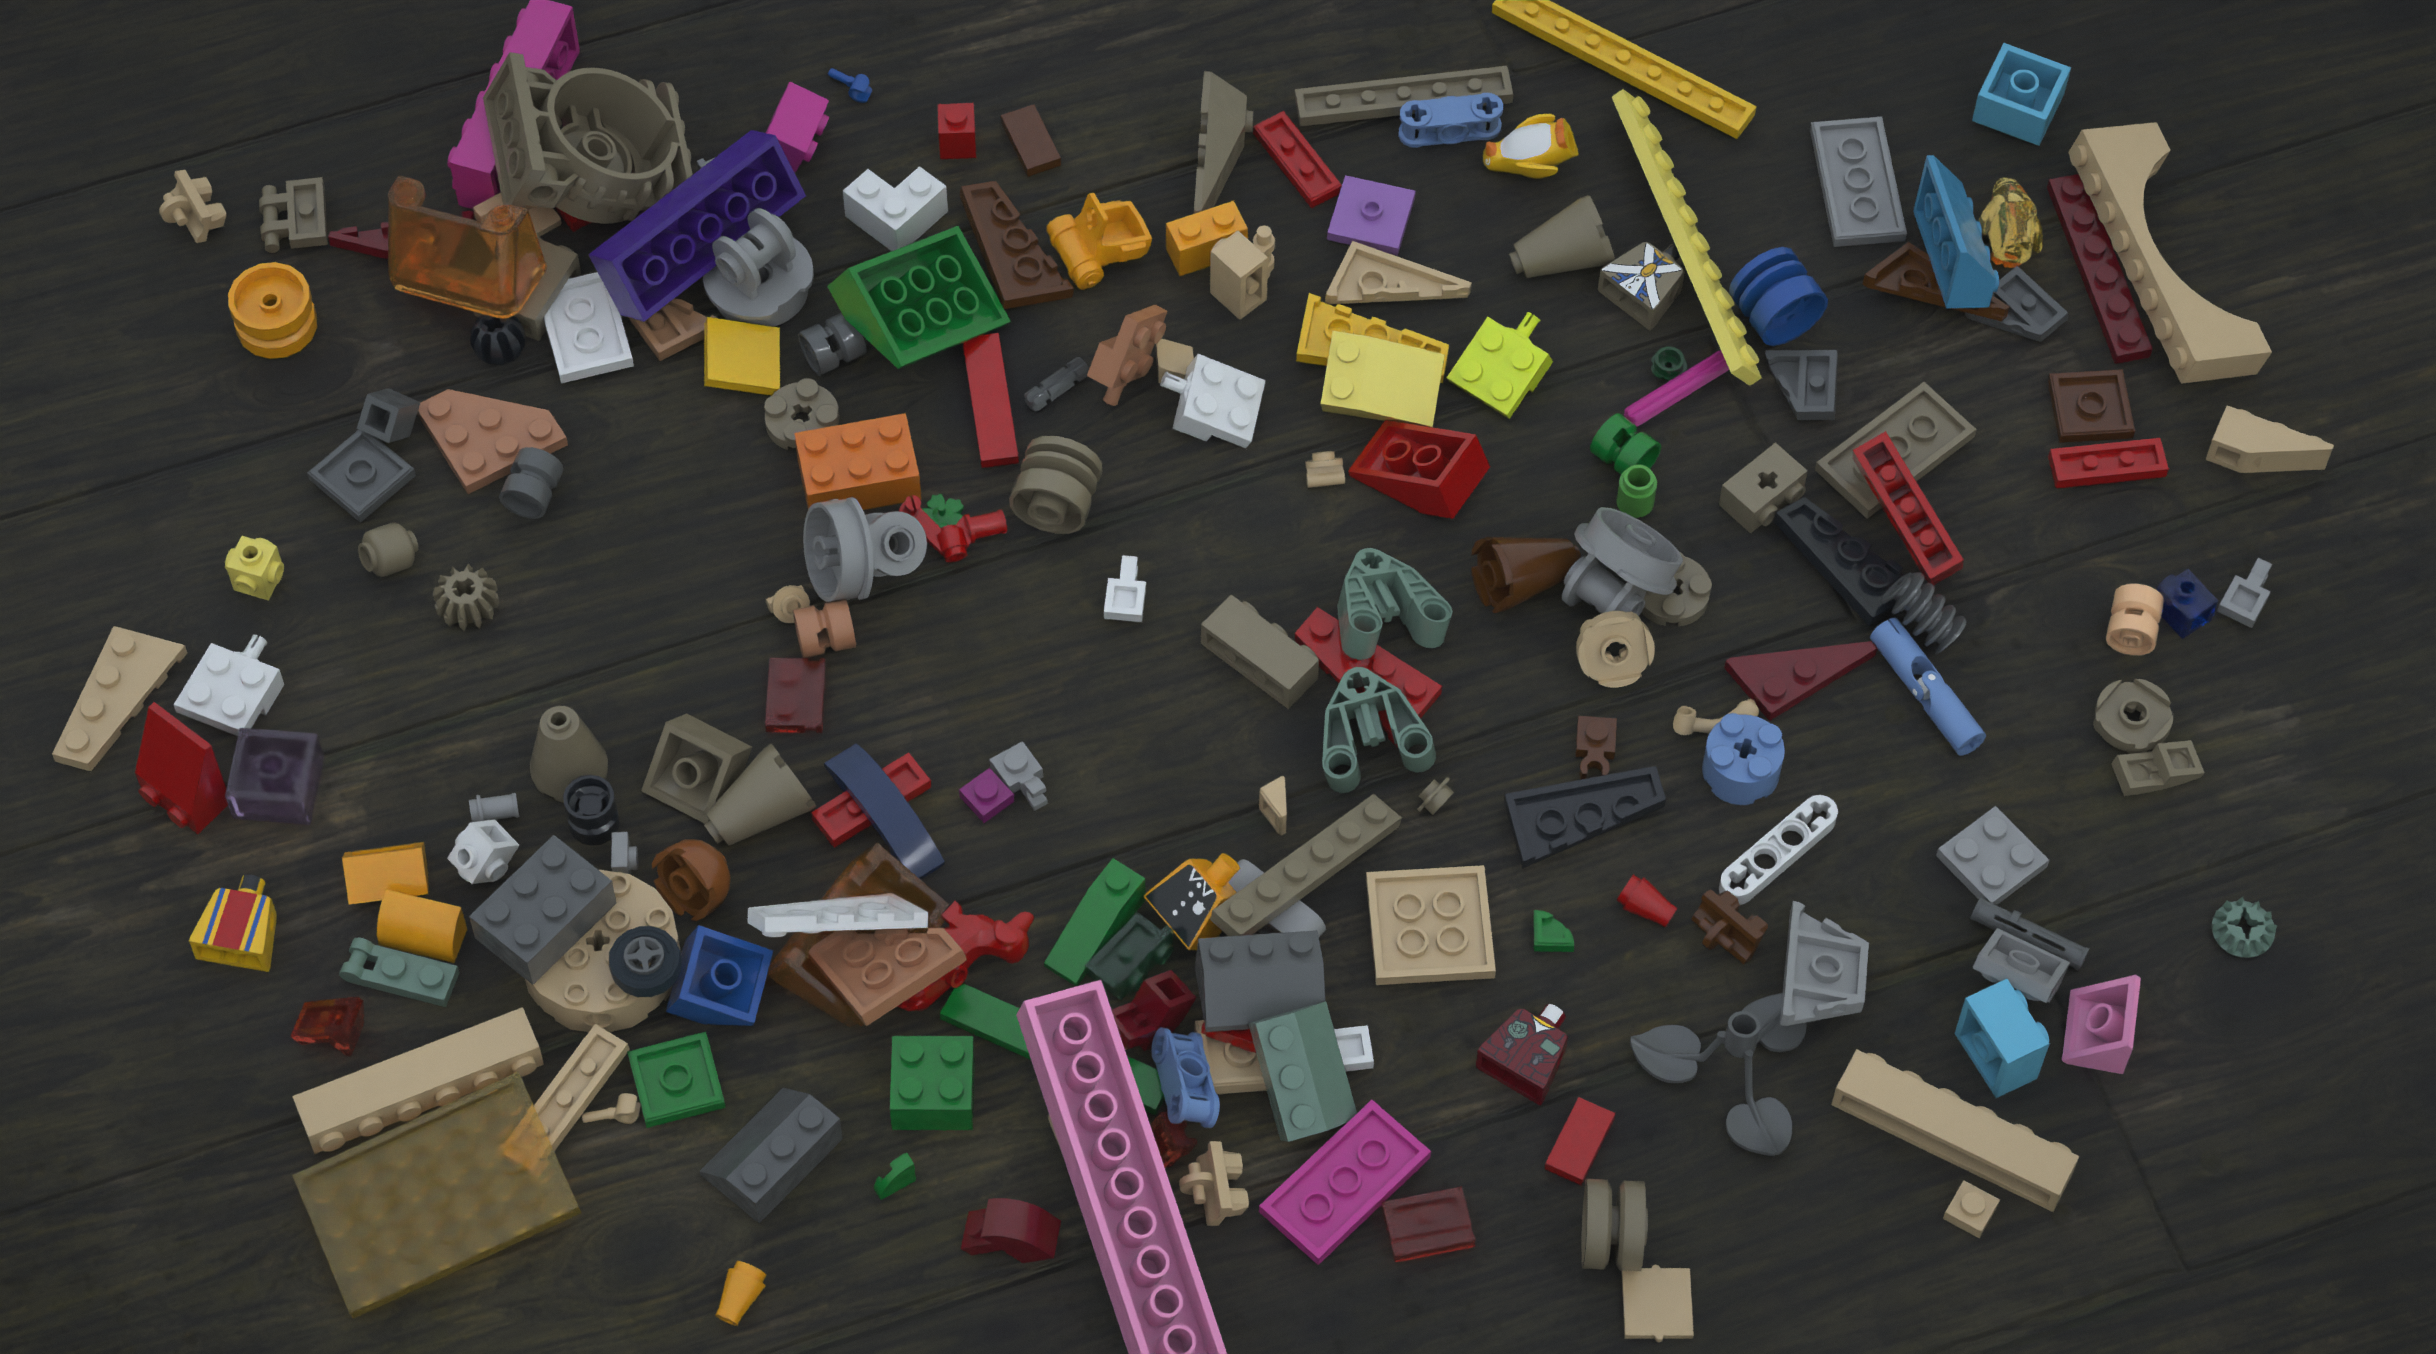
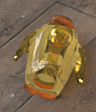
(2011, 224)

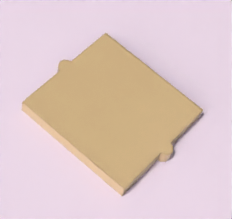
(1657, 1303)

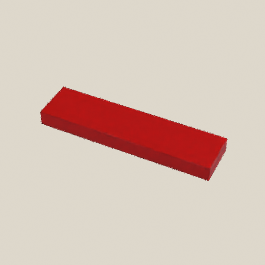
(990, 401)

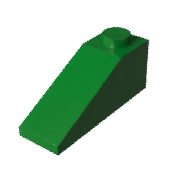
(1099, 916)

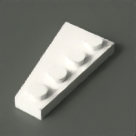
(839, 914)

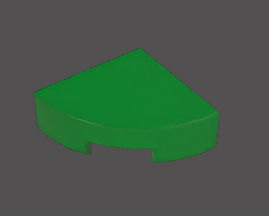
(1550, 934)
(901, 1176)

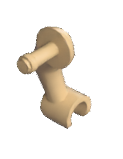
(1687, 723)

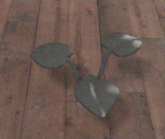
(1673, 1054)

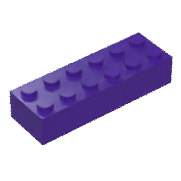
(674, 238)

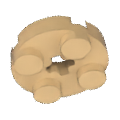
(1612, 627)

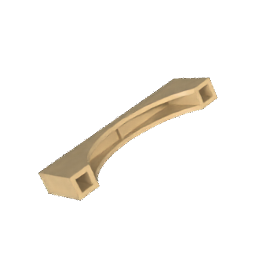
(2195, 334)

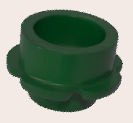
(1668, 356)

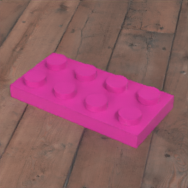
(1344, 1182)

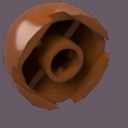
(692, 877)

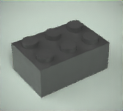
(543, 909)

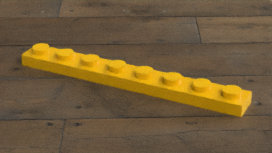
(1629, 63)

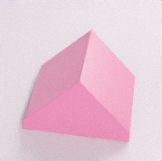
(2102, 1024)

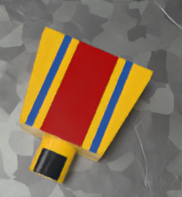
(237, 927)

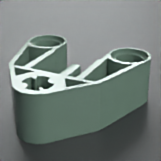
(1385, 588)
(1378, 696)

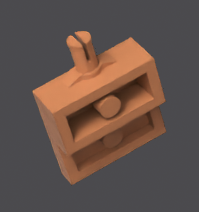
(1128, 354)

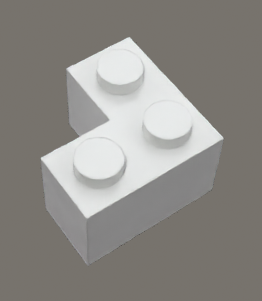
(899, 213)

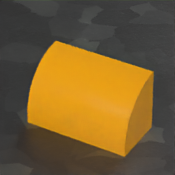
(390, 868)
(420, 926)

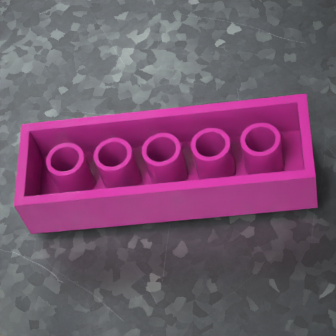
(548, 42)

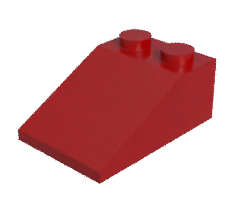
(1422, 466)
(179, 771)

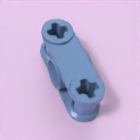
(1450, 120)
(1185, 1078)

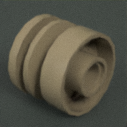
(1056, 484)

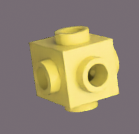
(254, 567)

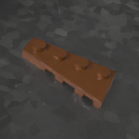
(1010, 251)

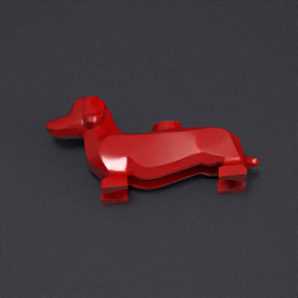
(977, 937)

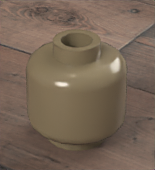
(388, 549)

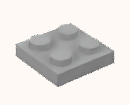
(1992, 857)

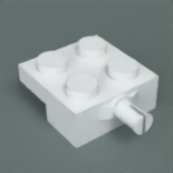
(1216, 401)
(230, 688)

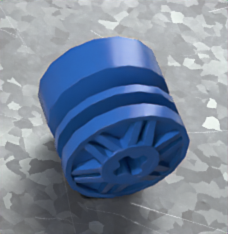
(1778, 296)

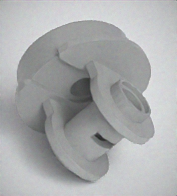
(761, 274)
(851, 548)
(1631, 551)

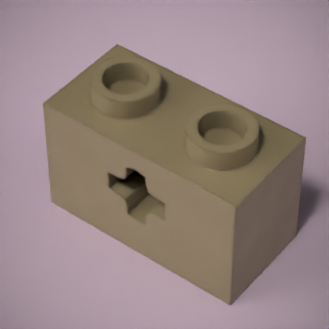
(1763, 488)

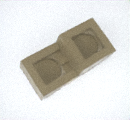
(2157, 770)

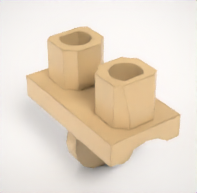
(187, 206)
(1210, 1185)

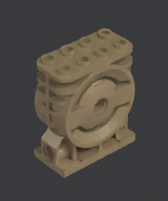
(606, 133)

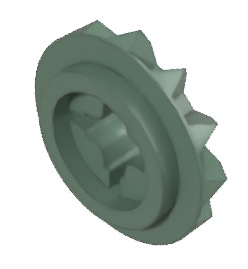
(2232, 937)

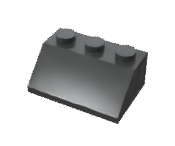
(1257, 977)
(774, 1152)

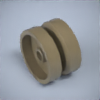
(1617, 1225)

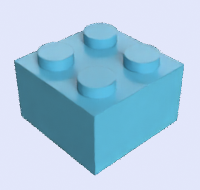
(2021, 94)
(2002, 1037)

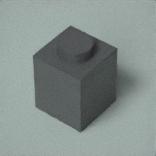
(388, 415)

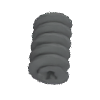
(1926, 610)

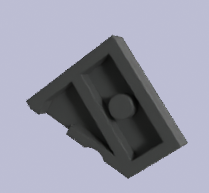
(2031, 309)
(1806, 381)

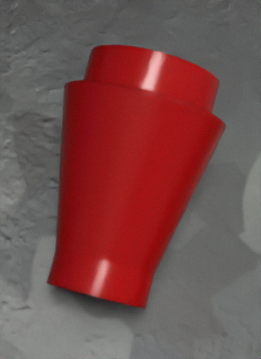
(1646, 901)

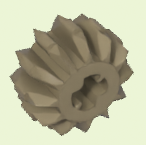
(466, 597)

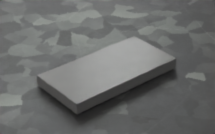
(1858, 181)

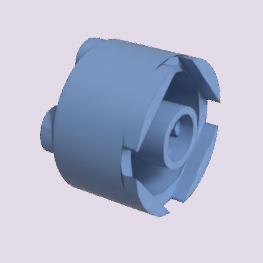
(1743, 758)

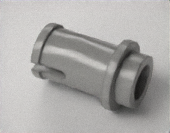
(493, 807)

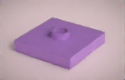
(1371, 214)

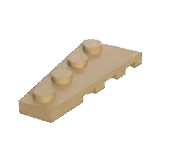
(115, 691)

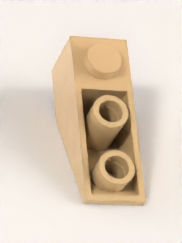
(2258, 445)

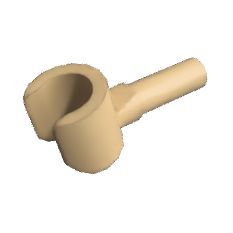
(625, 1111)

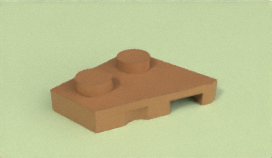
(672, 328)

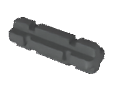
(1056, 384)

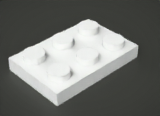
(586, 330)

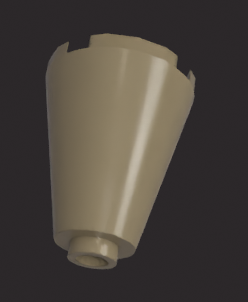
(1564, 243)
(564, 752)
(758, 800)

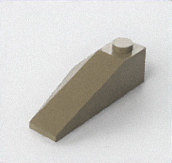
(1220, 138)

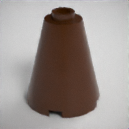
(1519, 568)

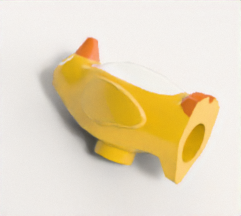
(1532, 148)

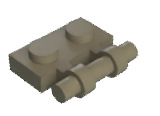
(305, 210)

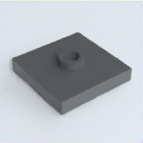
(361, 474)

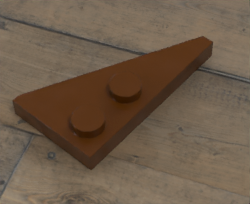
(1911, 275)

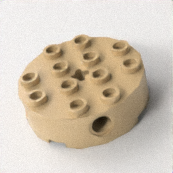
(580, 984)

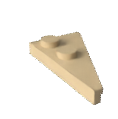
(1381, 277)

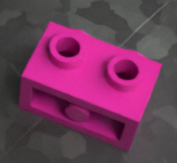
(796, 122)

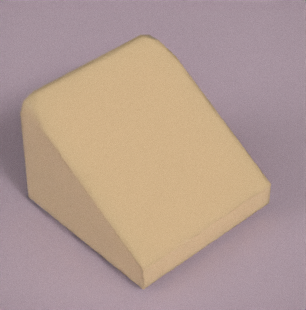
(1173, 358)
(1273, 804)

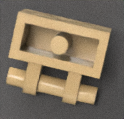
(1241, 270)

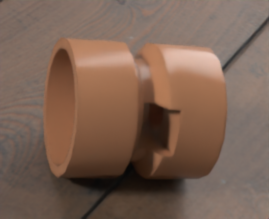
(837, 633)

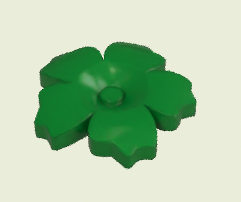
(943, 513)

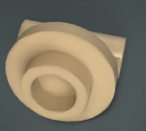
(1324, 470)
(787, 600)

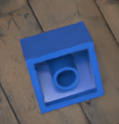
(719, 979)

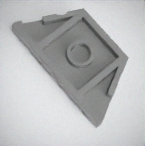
(1822, 970)

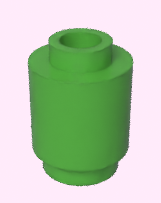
(1636, 491)

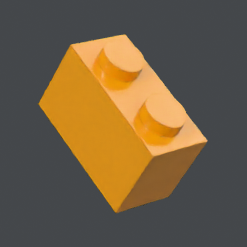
(1193, 236)

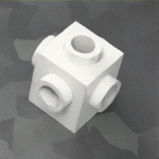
(483, 852)

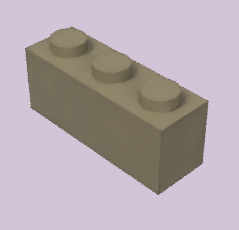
(1260, 651)

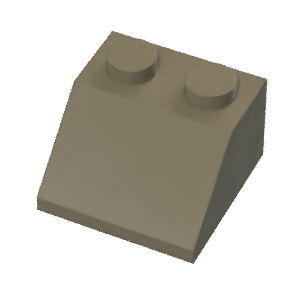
(694, 766)

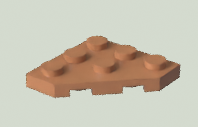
(485, 434)
(884, 967)

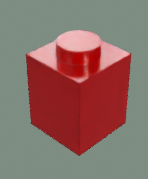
(956, 131)

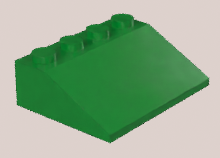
(920, 298)

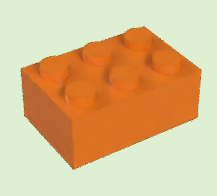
(860, 461)

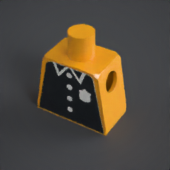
(1190, 895)

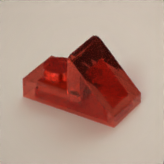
(331, 1021)

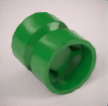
(1621, 444)

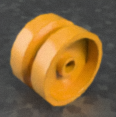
(272, 310)

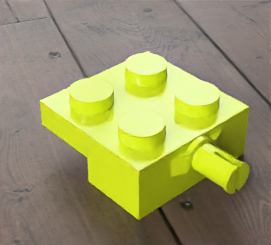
(1501, 365)

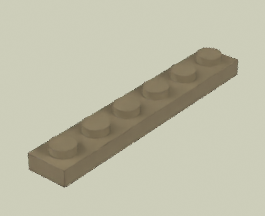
(1387, 96)
(1306, 868)

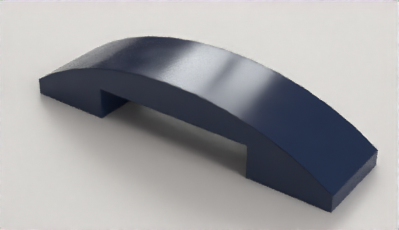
(886, 810)

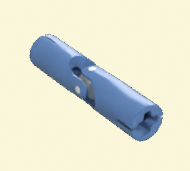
(1932, 692)

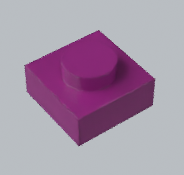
(986, 795)

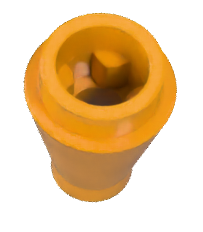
(740, 1290)

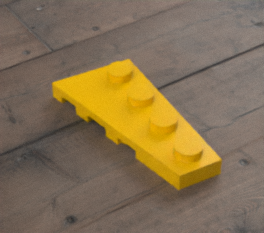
(1323, 319)

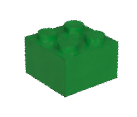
(932, 1083)

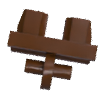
(1727, 927)

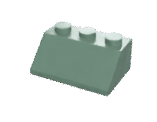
(1303, 1071)

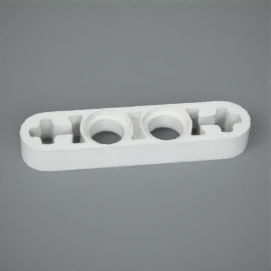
(1781, 852)

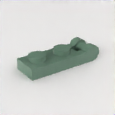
(400, 973)

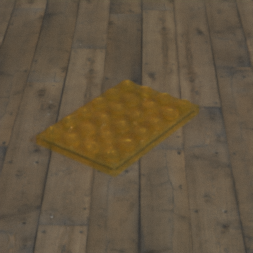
(436, 1195)

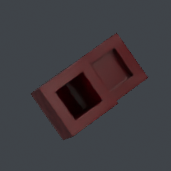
(1158, 1004)
(1014, 1227)

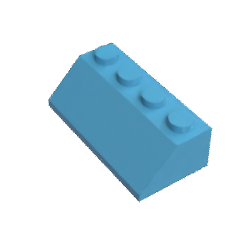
(1953, 239)

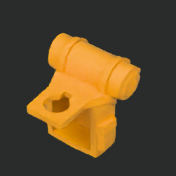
(1098, 237)

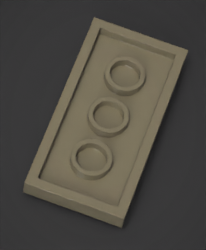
(1922, 431)

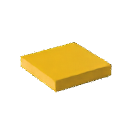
(741, 356)

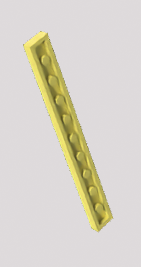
(1689, 242)

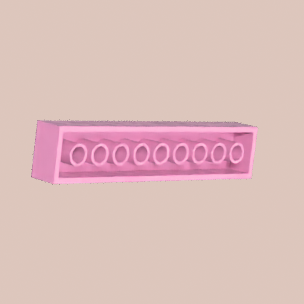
(1118, 1173)

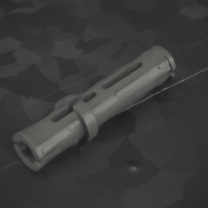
(1986, 912)

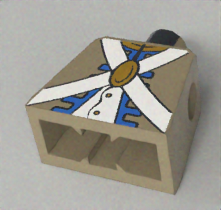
(1643, 282)

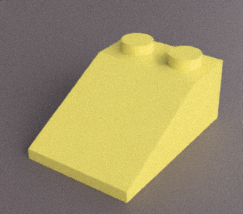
(1381, 380)

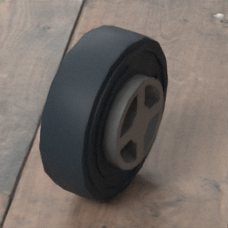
(640, 947)

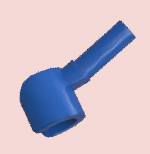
(859, 86)

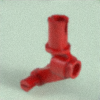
(953, 540)

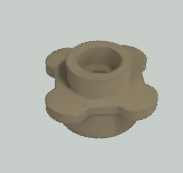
(1435, 796)

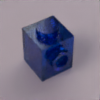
(2186, 603)

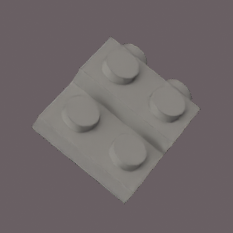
(2023, 964)

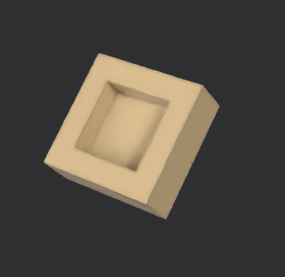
(1971, 1209)

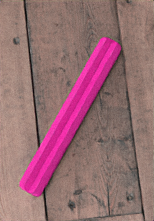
(1676, 389)

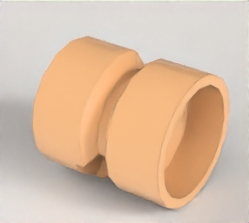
(2134, 619)

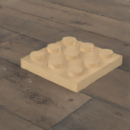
(1430, 925)

